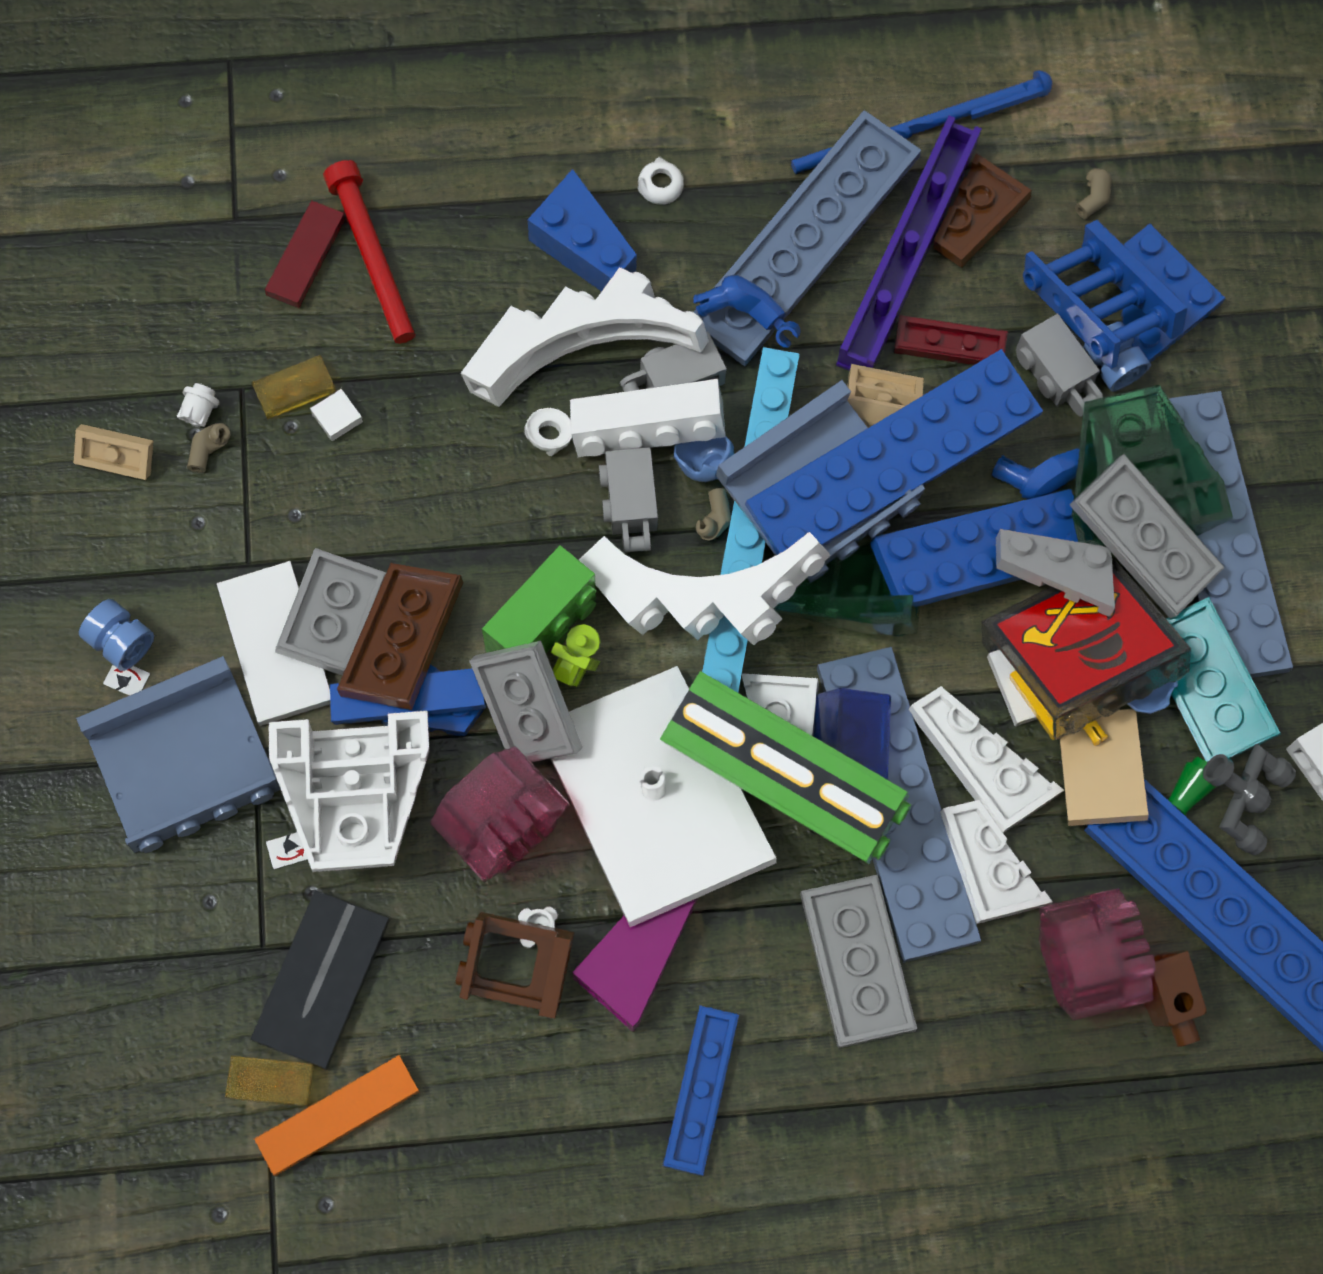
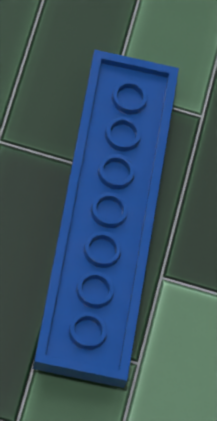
(896, 455)
(1223, 908)

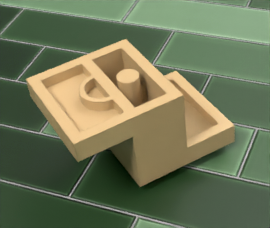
(880, 392)

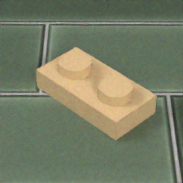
(113, 452)

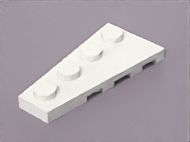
(982, 761)

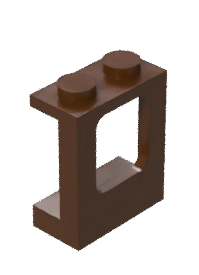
(549, 968)

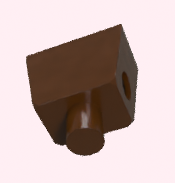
(1176, 981)

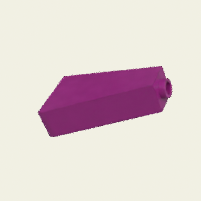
(631, 962)

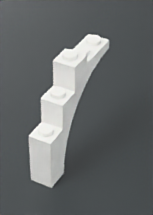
(576, 320)
(700, 602)

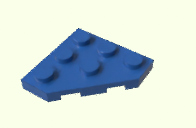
(1179, 278)

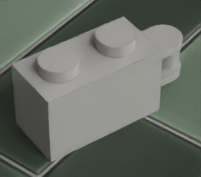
(1059, 364)
(677, 366)
(631, 496)

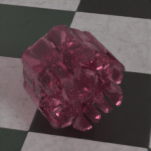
(496, 810)
(1089, 960)

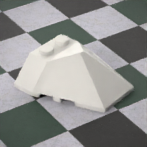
(350, 787)

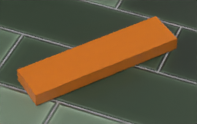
(336, 1115)

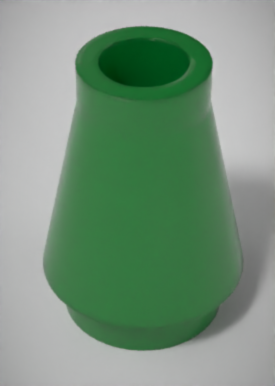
(1190, 786)

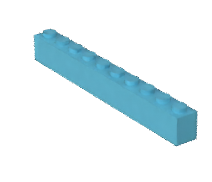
(744, 544)

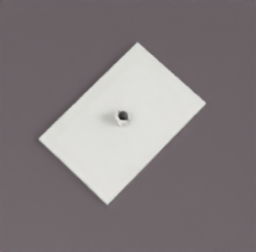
(650, 812)

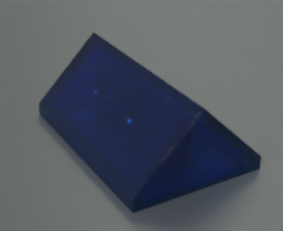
(856, 726)

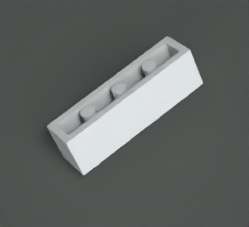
(647, 418)

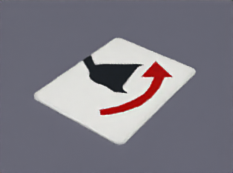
(126, 681)
(286, 850)

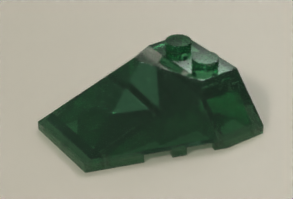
(1160, 446)
(854, 599)

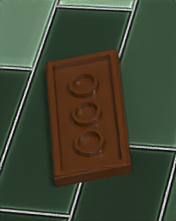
(400, 636)

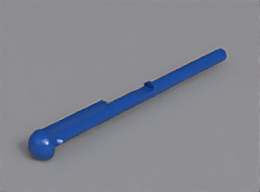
(1037, 87)

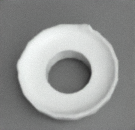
(660, 195)
(553, 418)

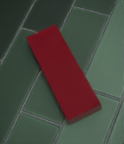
(305, 254)
(947, 340)

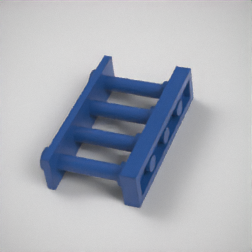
(1118, 267)

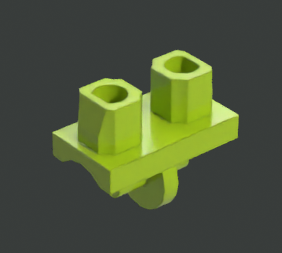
(576, 657)

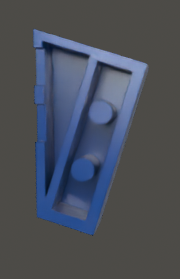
(580, 234)

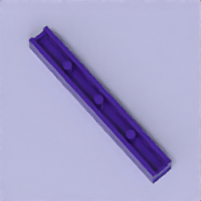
(908, 246)

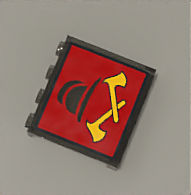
(1083, 660)

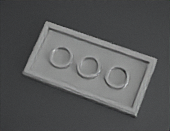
(1147, 536)
(858, 961)

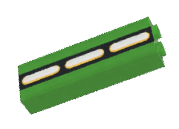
(786, 768)

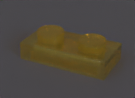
(293, 387)
(269, 1081)

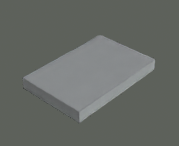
(329, 611)
(526, 701)

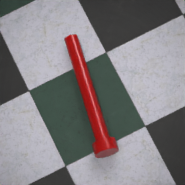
(344, 181)

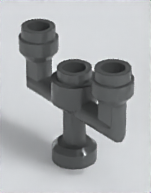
(1248, 792)

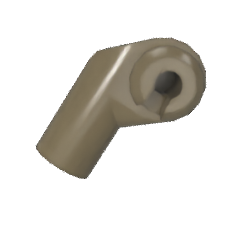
(1100, 192)
(205, 443)
(719, 517)

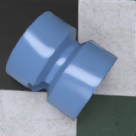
(1130, 366)
(111, 630)

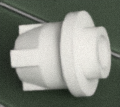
(197, 405)

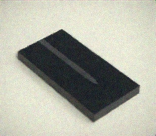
(320, 980)

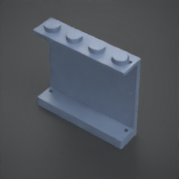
(797, 442)
(179, 755)

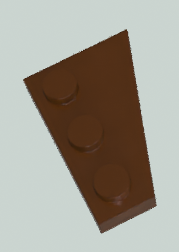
(981, 209)

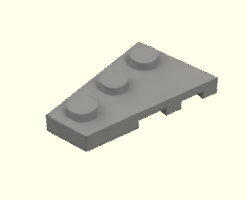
(1070, 566)

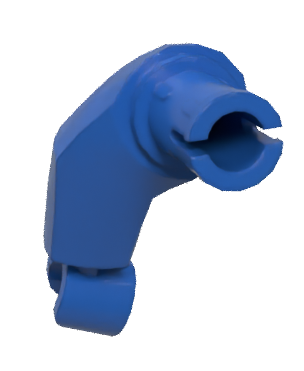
(749, 298)
(1040, 480)

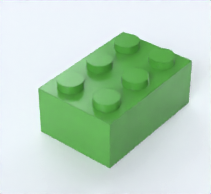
(544, 605)

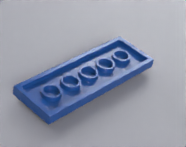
(960, 552)

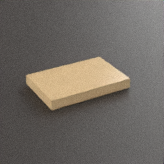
(1105, 779)

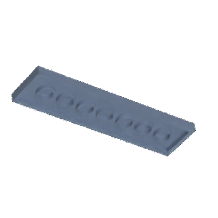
(814, 227)
(1243, 588)
(919, 866)

